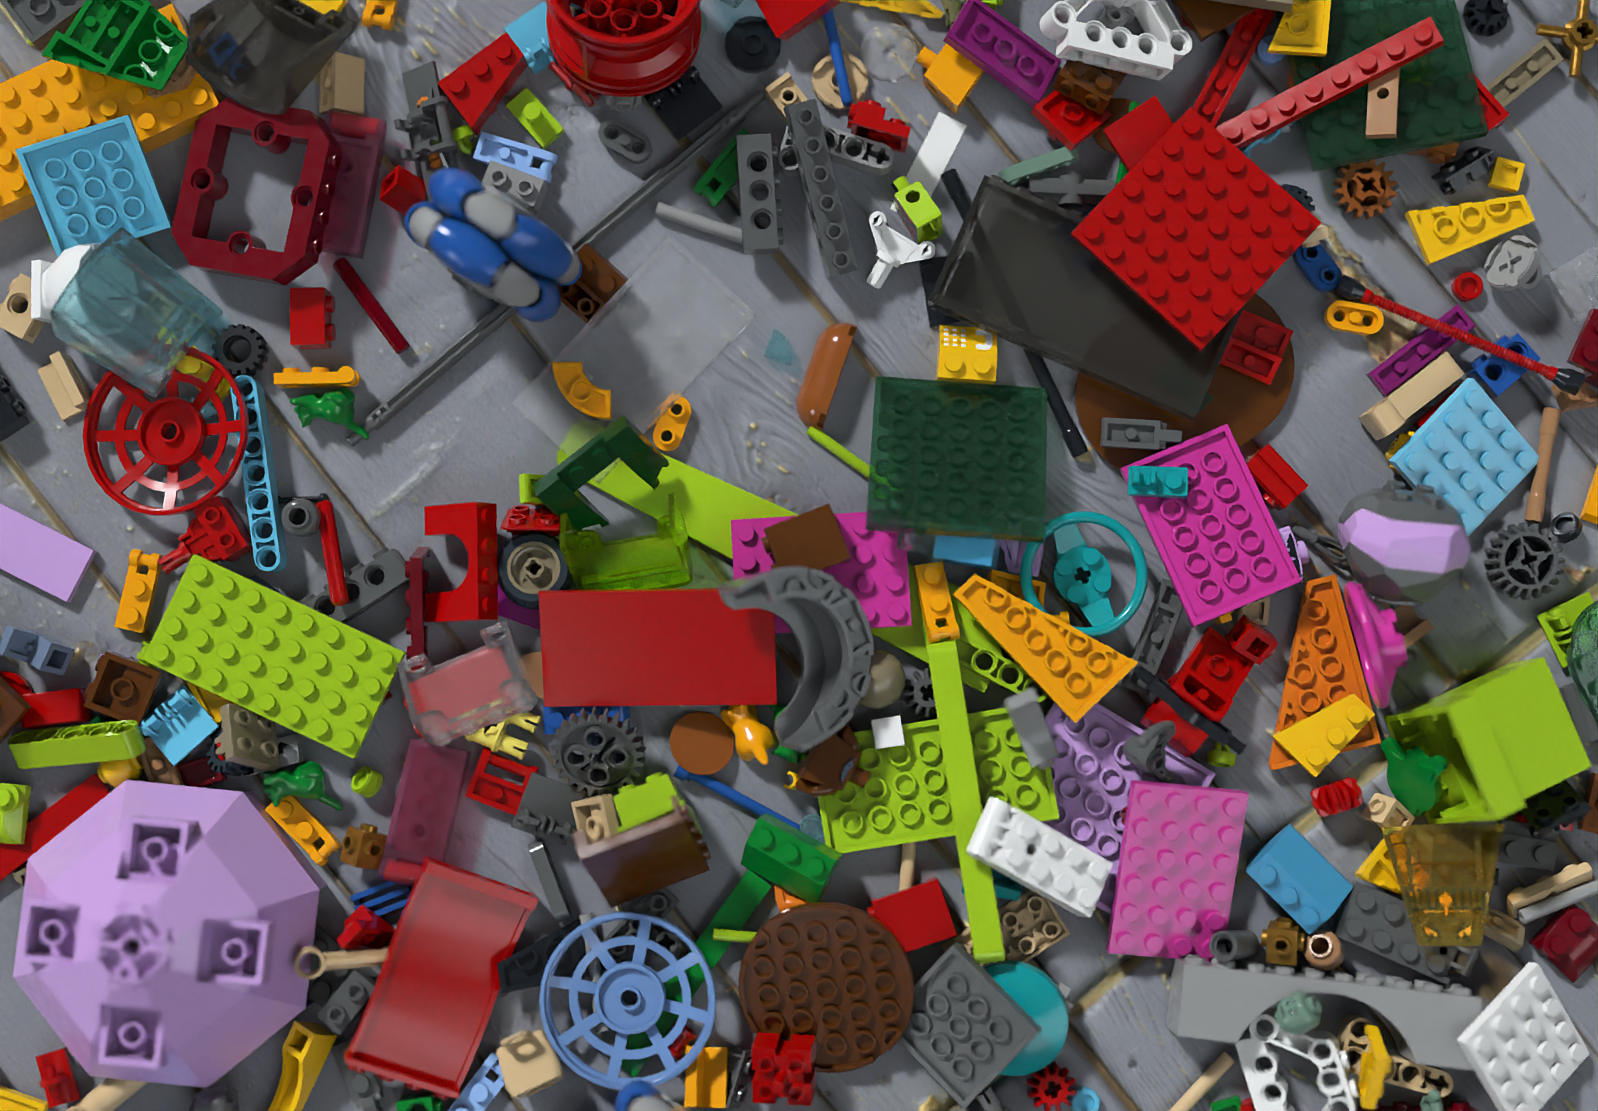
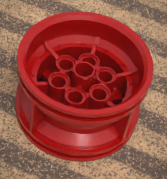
(623, 48)

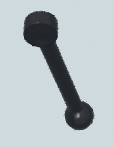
(323, 496)

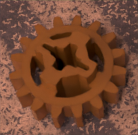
(1374, 192)

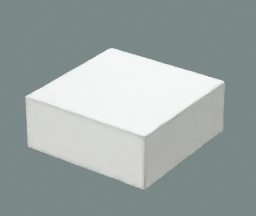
(888, 732)

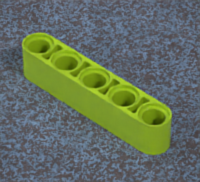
(77, 744)

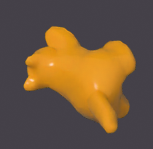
(751, 735)

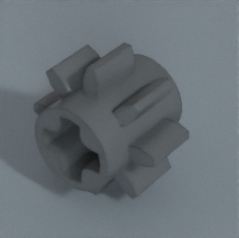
(660, 935)

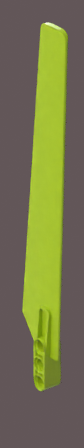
(708, 511)

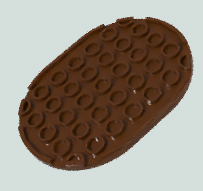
(1238, 401)

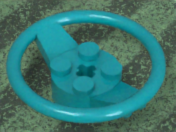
(1074, 554)

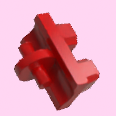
(57, 1077)

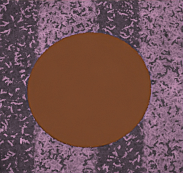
(701, 743)

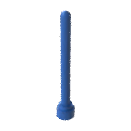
(837, 58)
(731, 794)

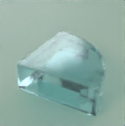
(779, 348)

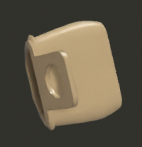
(528, 1063)

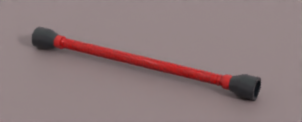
(1565, 379)

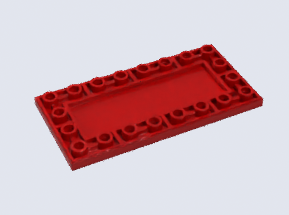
(654, 649)

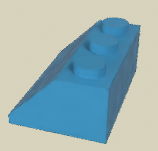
(1299, 878)

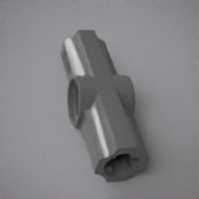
(1070, 190)

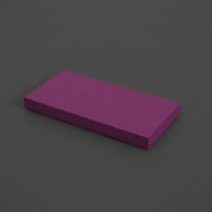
(1002, 51)

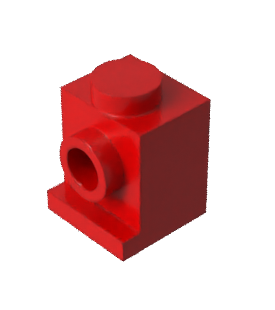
(1252, 640)

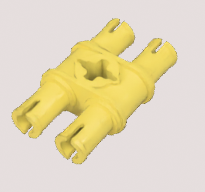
(497, 739)

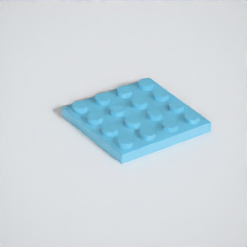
(94, 184)
(1467, 454)

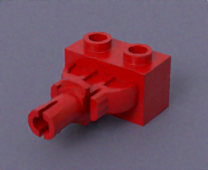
(213, 534)

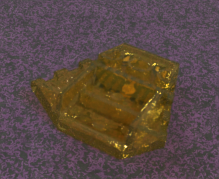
(1445, 878)

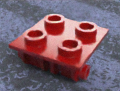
(522, 518)

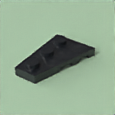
(527, 966)

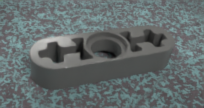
(550, 880)

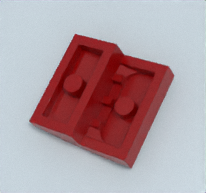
(1256, 347)

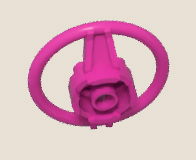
(1376, 642)

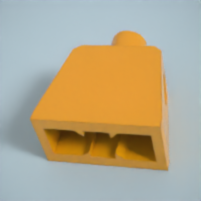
(949, 75)

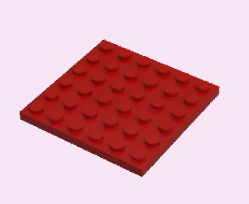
(1195, 229)

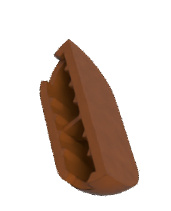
(824, 374)

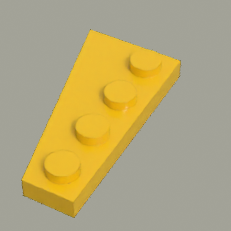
(1456, 228)

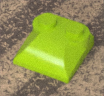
(13, 812)

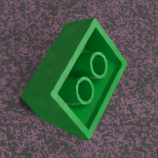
(790, 858)

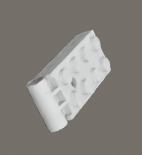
(1052, 865)

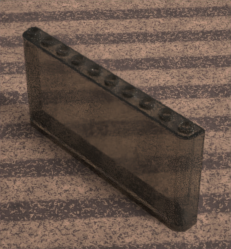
(1041, 290)

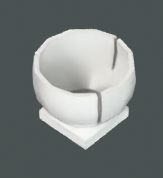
(51, 279)

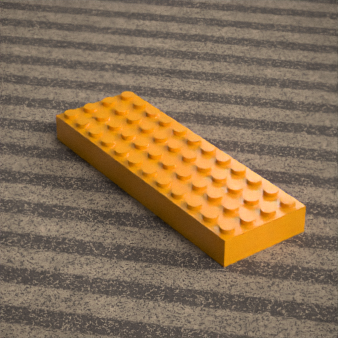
(67, 98)

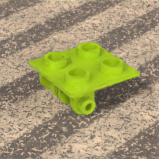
(1558, 624)

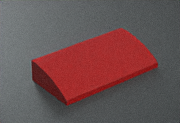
(1138, 131)

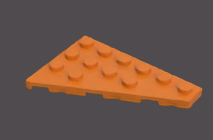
(1321, 667)

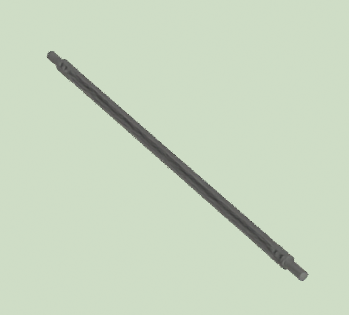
(592, 236)

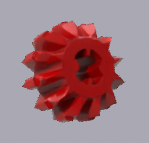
(1336, 797)
(1061, 1090)

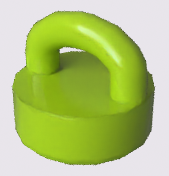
(463, 136)
(1221, 758)
(366, 781)

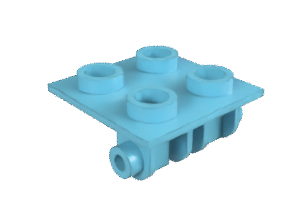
(531, 37)
(178, 725)

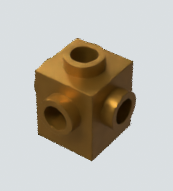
(363, 846)
(1282, 941)

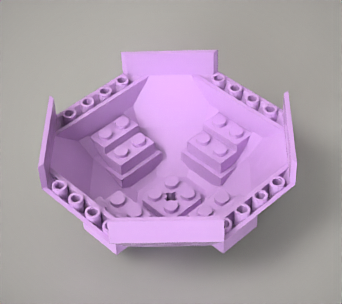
(217, 919)

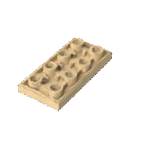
(1025, 928)

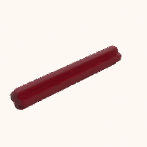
(371, 305)

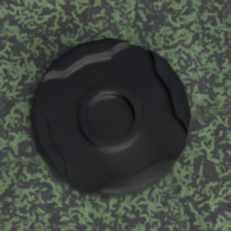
(752, 45)

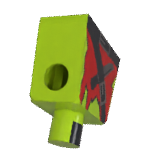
(917, 210)

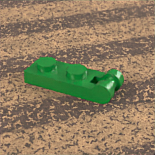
(723, 171)

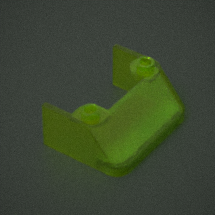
(631, 563)

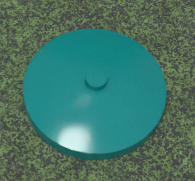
(1043, 1003)

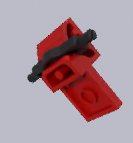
(1199, 694)

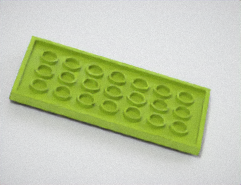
(274, 656)
(909, 786)

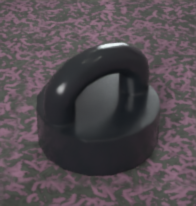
(1566, 527)

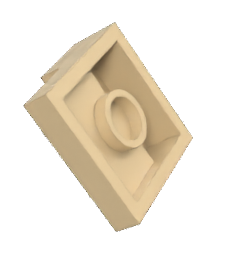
(596, 817)

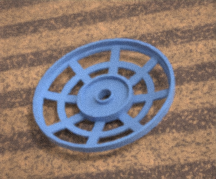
(617, 1014)

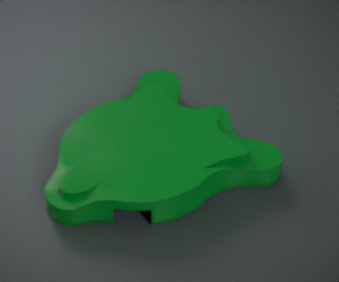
(1413, 776)

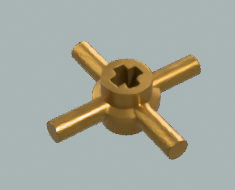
(1575, 36)

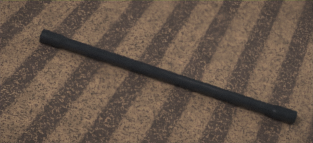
(1069, 432)

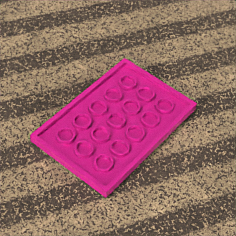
(1221, 537)
(874, 574)
(1175, 869)

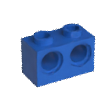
(1505, 372)

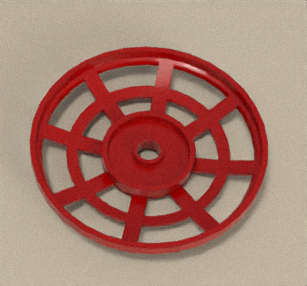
(154, 442)

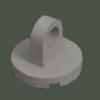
(1514, 264)

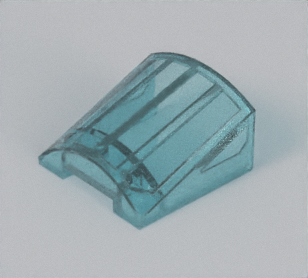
(132, 313)

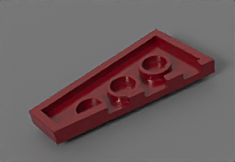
(414, 598)

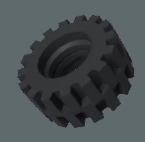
(228, 338)

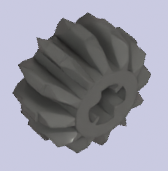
(917, 695)

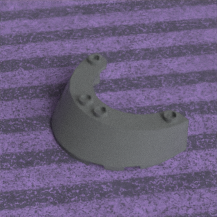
(832, 645)

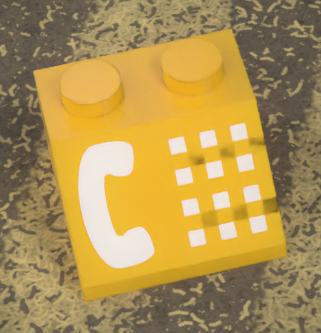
(966, 355)

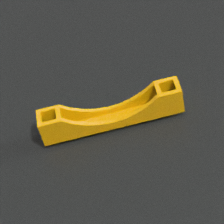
(303, 1059)

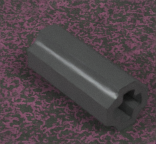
(1579, 713)

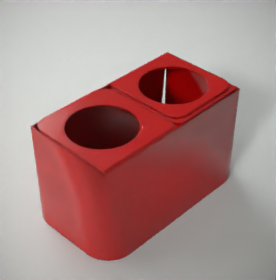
(56, 708)

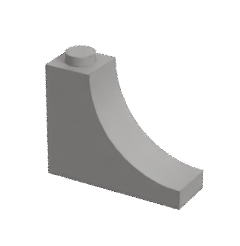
(1031, 729)

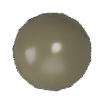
(886, 680)

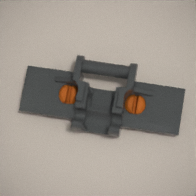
(427, 122)

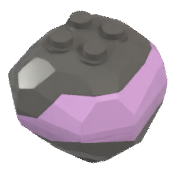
(1403, 543)

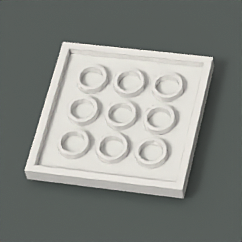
(1523, 1043)

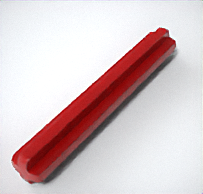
(332, 554)

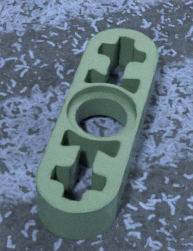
(1039, 165)

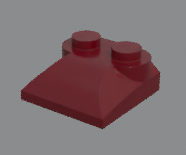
(1568, 941)

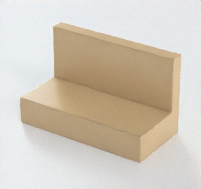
(342, 84)
(64, 386)

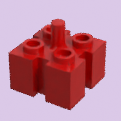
(783, 1069)

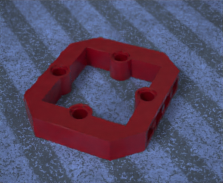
(307, 222)

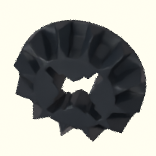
(1476, 20)

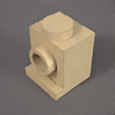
(779, 89)

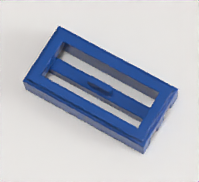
(356, 897)

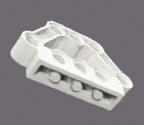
(1161, 44)
(1256, 1044)

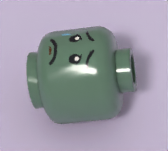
(1298, 1013)

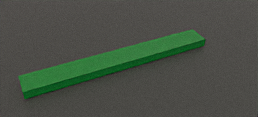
(730, 916)

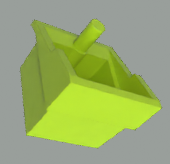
(649, 801)

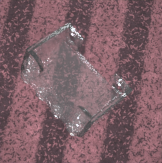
(469, 689)

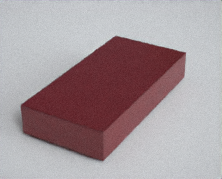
(199, 774)

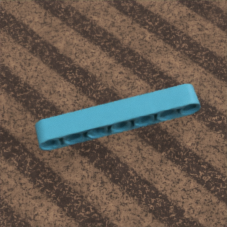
(266, 486)

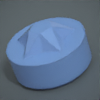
(1261, 52)

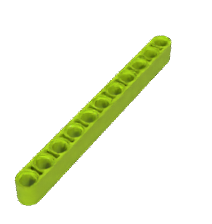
(964, 799)

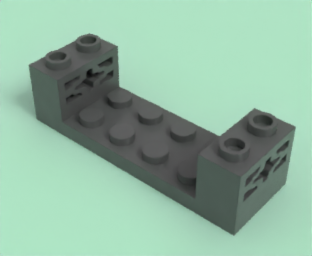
(339, 991)

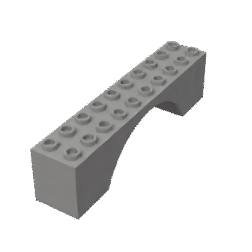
(1223, 997)

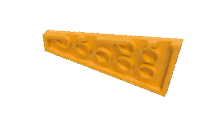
(1056, 656)

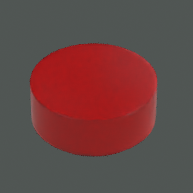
(1467, 286)

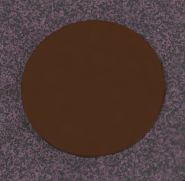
(831, 977)

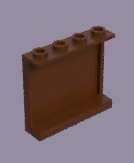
(645, 856)

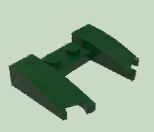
(618, 440)

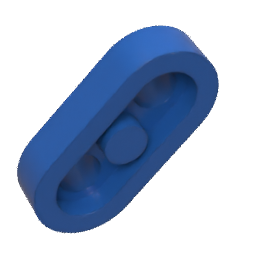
(1315, 267)

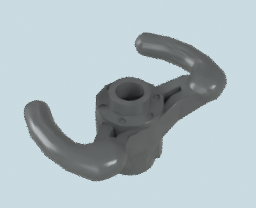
(1149, 750)

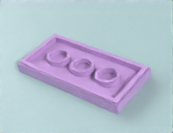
(42, 554)

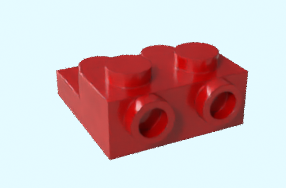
(869, 121)

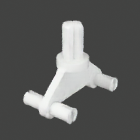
(893, 249)

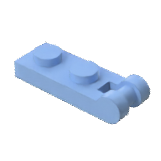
(514, 155)
(481, 1088)

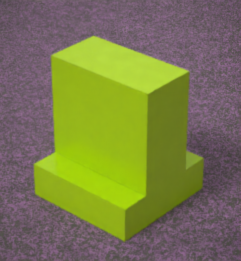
(1500, 740)

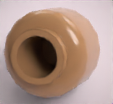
(1323, 950)

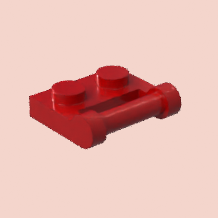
(495, 790)

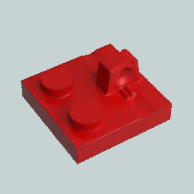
(1068, 119)

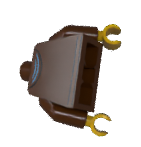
(830, 766)

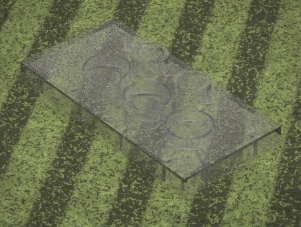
(641, 347)

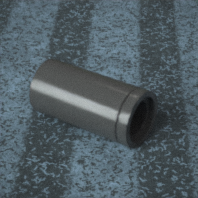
(1234, 945)

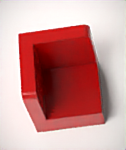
(402, 190)

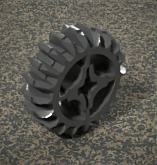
(1528, 571)

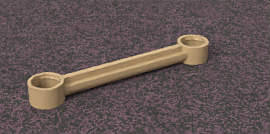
(341, 960)

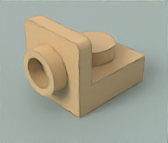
(1386, 811)

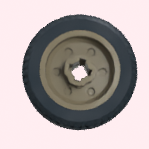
(518, 560)

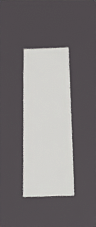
(935, 153)

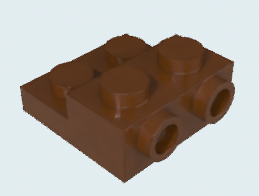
(1088, 84)
(122, 687)

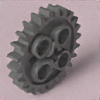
(578, 736)

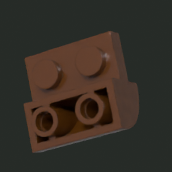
(595, 285)

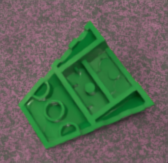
(121, 41)

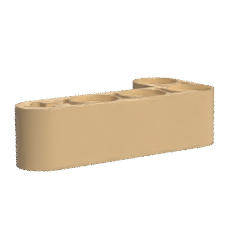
(1410, 396)
(1417, 1082)

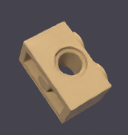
(10, 316)

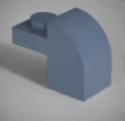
(36, 649)

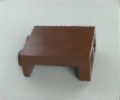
(807, 541)

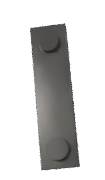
(1155, 636)

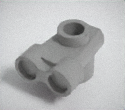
(1116, 17)

